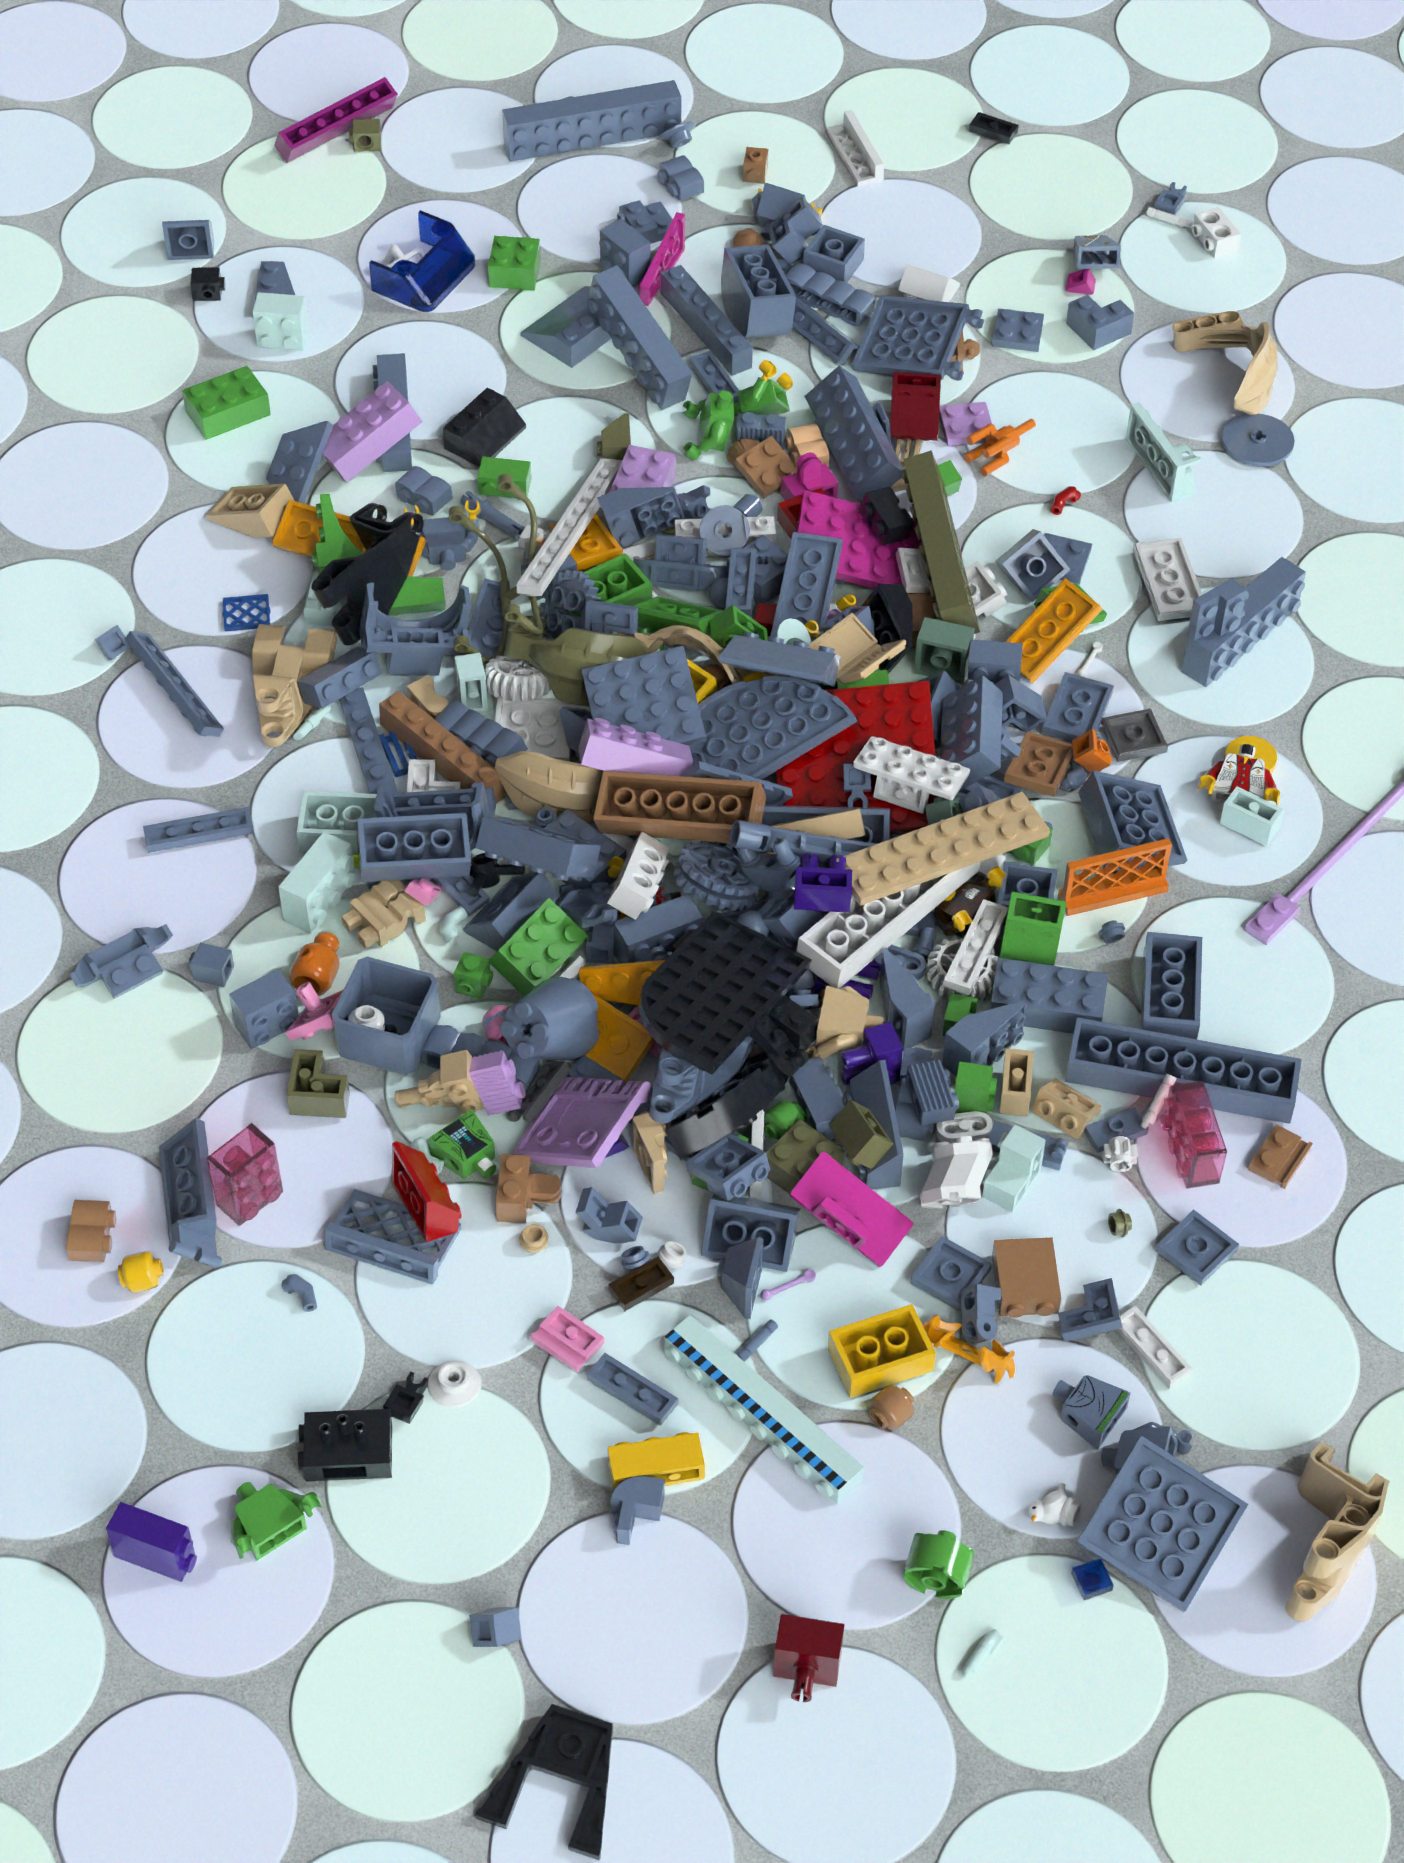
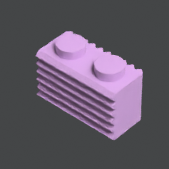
(496, 1082)

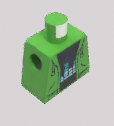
(465, 1146)

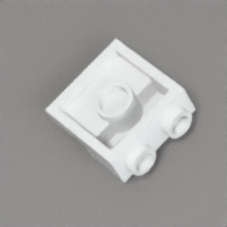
(985, 593)

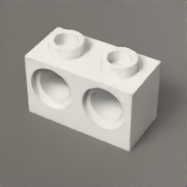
(1216, 232)

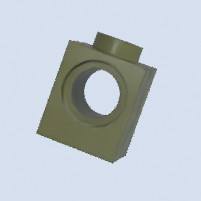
(366, 135)

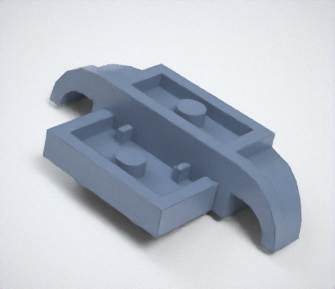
(680, 564)
(588, 905)
(124, 962)

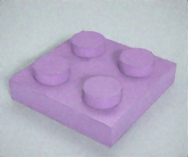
(963, 420)

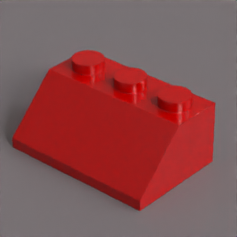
(423, 1193)

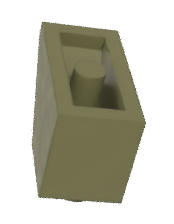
(615, 439)

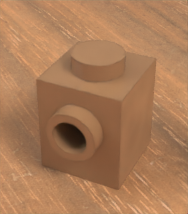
(755, 165)

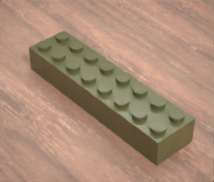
(939, 541)

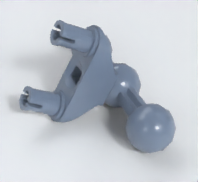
(772, 873)

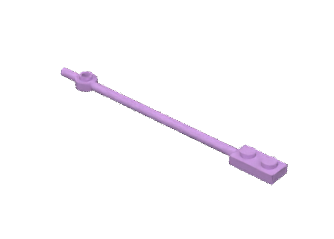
(1282, 910)

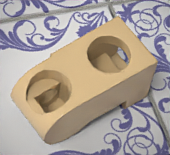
(424, 696)

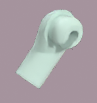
(421, 1144)

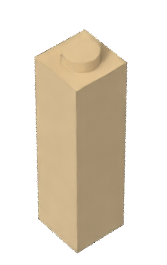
(841, 824)

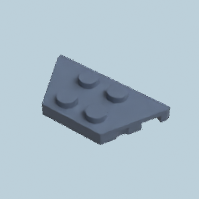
(299, 458)

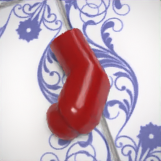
(1069, 493)

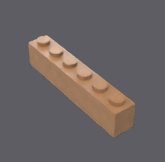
(434, 742)

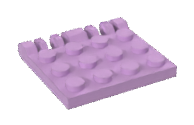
(582, 1121)

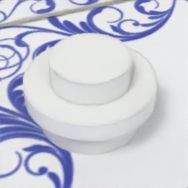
(672, 1254)

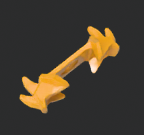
(942, 1335)

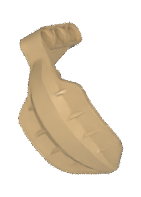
(1229, 331)
(690, 639)
(543, 781)

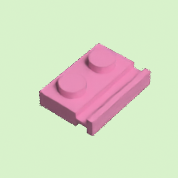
(567, 1339)

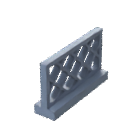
(384, 1251)

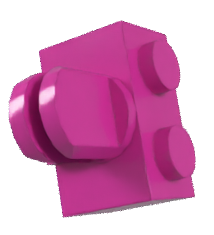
(810, 476)

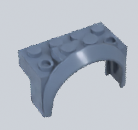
(474, 802)

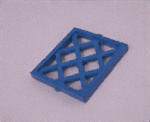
(245, 599)

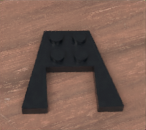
(570, 1749)

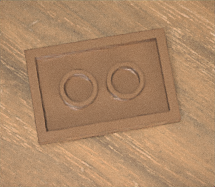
(1040, 764)

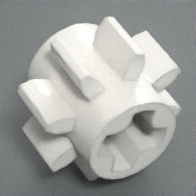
(1120, 1154)

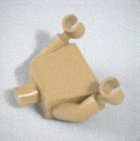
(841, 1021)

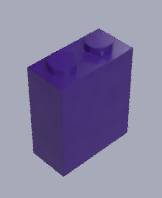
(151, 1542)

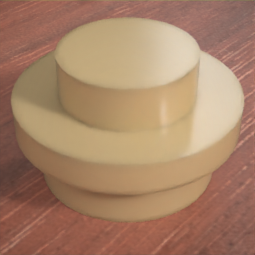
(533, 1238)

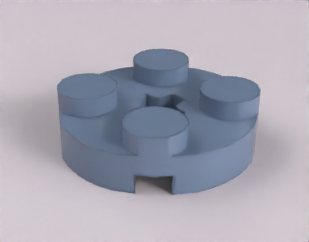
(733, 518)

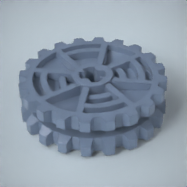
(714, 876)

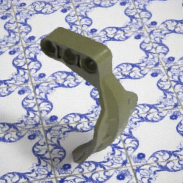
(568, 654)

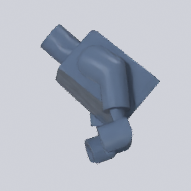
(1158, 1434)

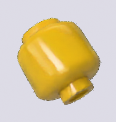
(140, 1271)

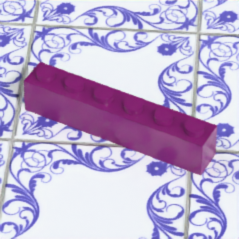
(335, 119)

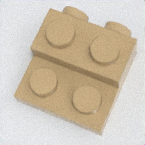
(650, 1149)

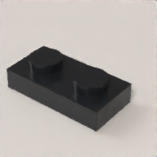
(993, 128)

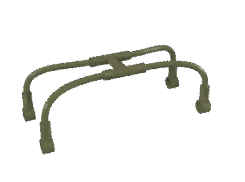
(509, 611)

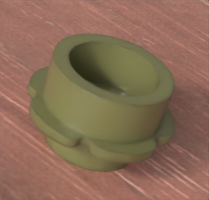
(1119, 1223)

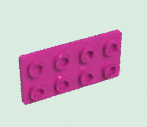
(851, 1209)

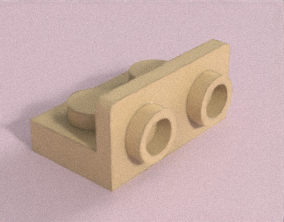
(1065, 1108)

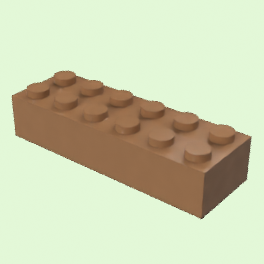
(676, 806)

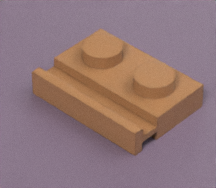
(1280, 1156)

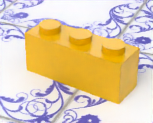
(668, 1458)

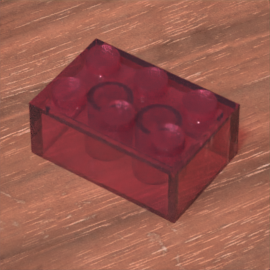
(1194, 1135)
(245, 1174)

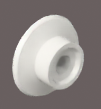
(454, 1393)

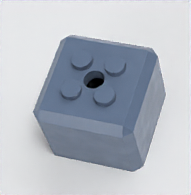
(409, 1009)

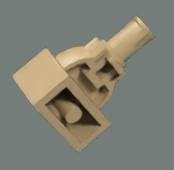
(445, 1087)

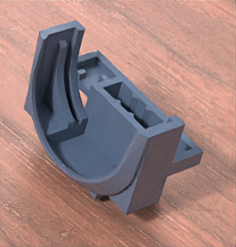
(414, 645)

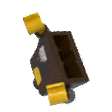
(959, 909)

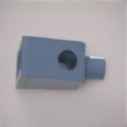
(1091, 1407)

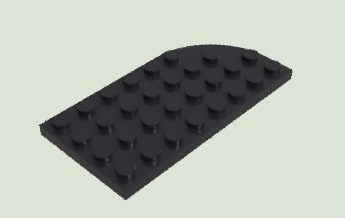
(716, 990)

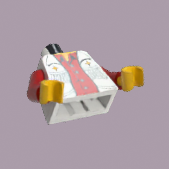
(1243, 772)

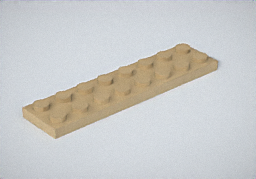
(944, 847)

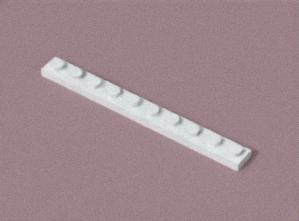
(568, 529)

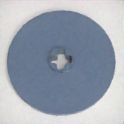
(1274, 442)

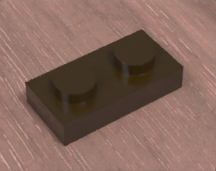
(641, 1283)

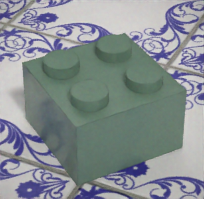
(943, 647)

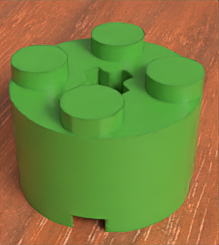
(938, 1564)

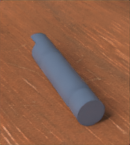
(757, 1340)

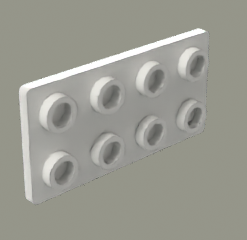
(908, 775)

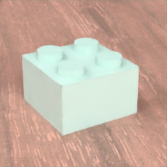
(280, 321)

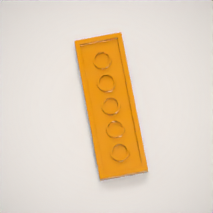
(300, 532)

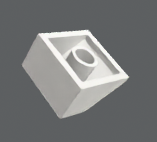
(927, 285)

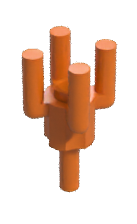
(997, 444)

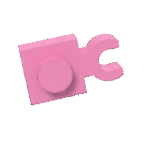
(423, 890)

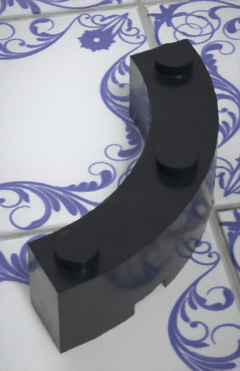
(733, 1106)

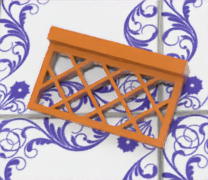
(1124, 886)

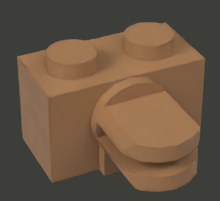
(520, 1188)

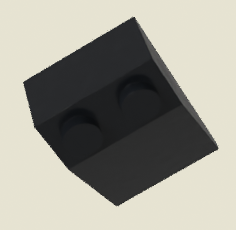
(892, 619)

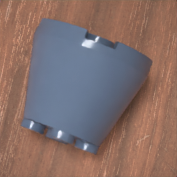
(553, 1021)

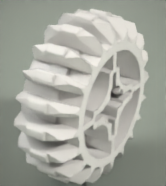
(515, 679)
(941, 960)

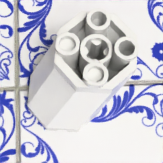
(956, 1172)

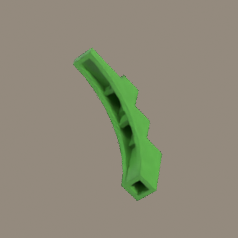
(416, 593)

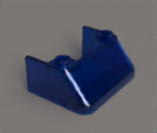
(434, 276)

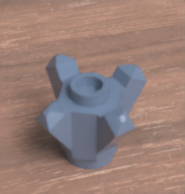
(694, 502)

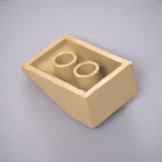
(252, 509)

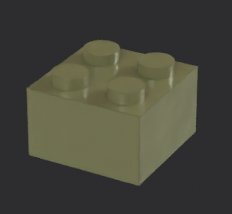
(796, 1153)

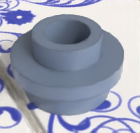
(1112, 932)
(634, 1257)

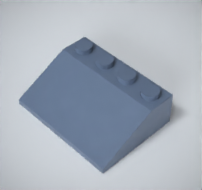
(568, 330)
(781, 659)
(1128, 814)

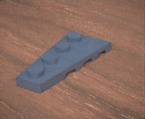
(487, 622)
(774, 793)

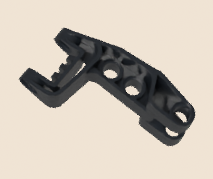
(385, 563)

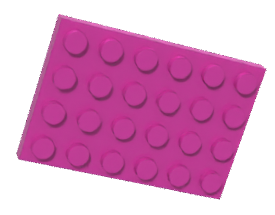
(862, 555)

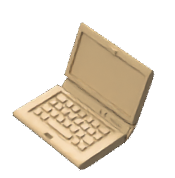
(857, 649)

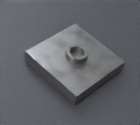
(1134, 735)

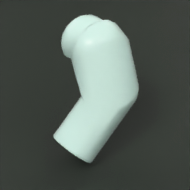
(449, 921)

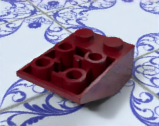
(915, 406)

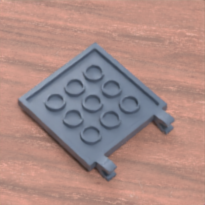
(914, 337)

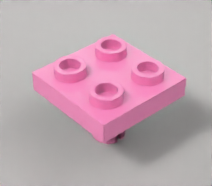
(315, 1015)

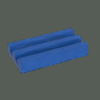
(392, 737)

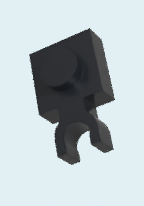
(406, 1400)

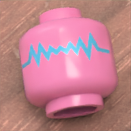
(492, 1021)

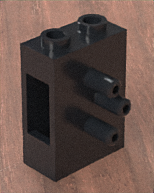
(346, 1445)

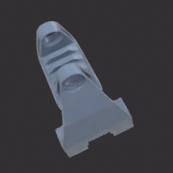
(684, 1086)

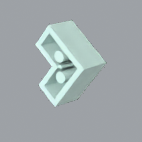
(1015, 1168)

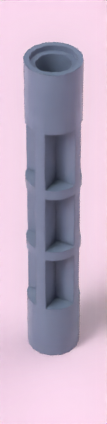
(757, 838)

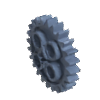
(569, 592)

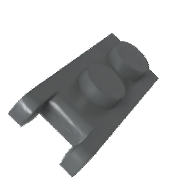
(540, 1090)

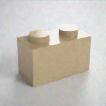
(1016, 1082)

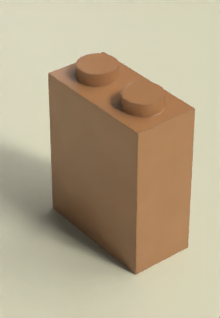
(1026, 1276)

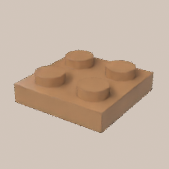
(765, 466)

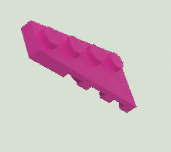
(665, 258)

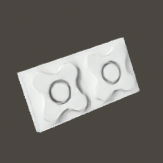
(1167, 577)

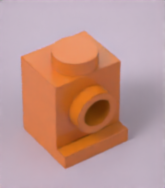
(1091, 752)

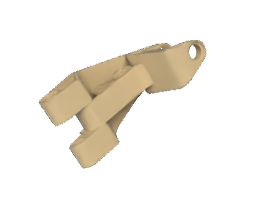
(276, 677)
(1343, 1539)

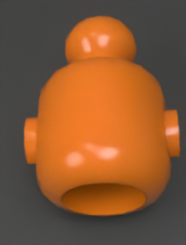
(316, 963)

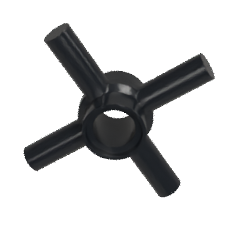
(487, 872)

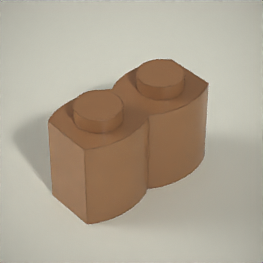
(89, 1230)

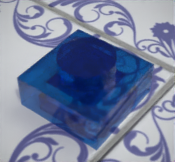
(1092, 1579)

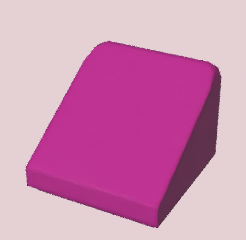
(1081, 282)

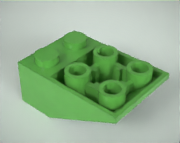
(1032, 929)

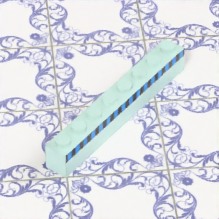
(763, 1410)

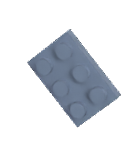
(1077, 707)

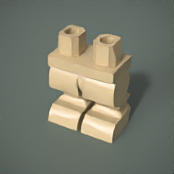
(382, 913)

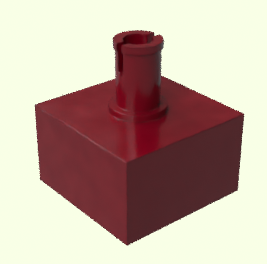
(808, 1653)

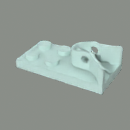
(1159, 456)

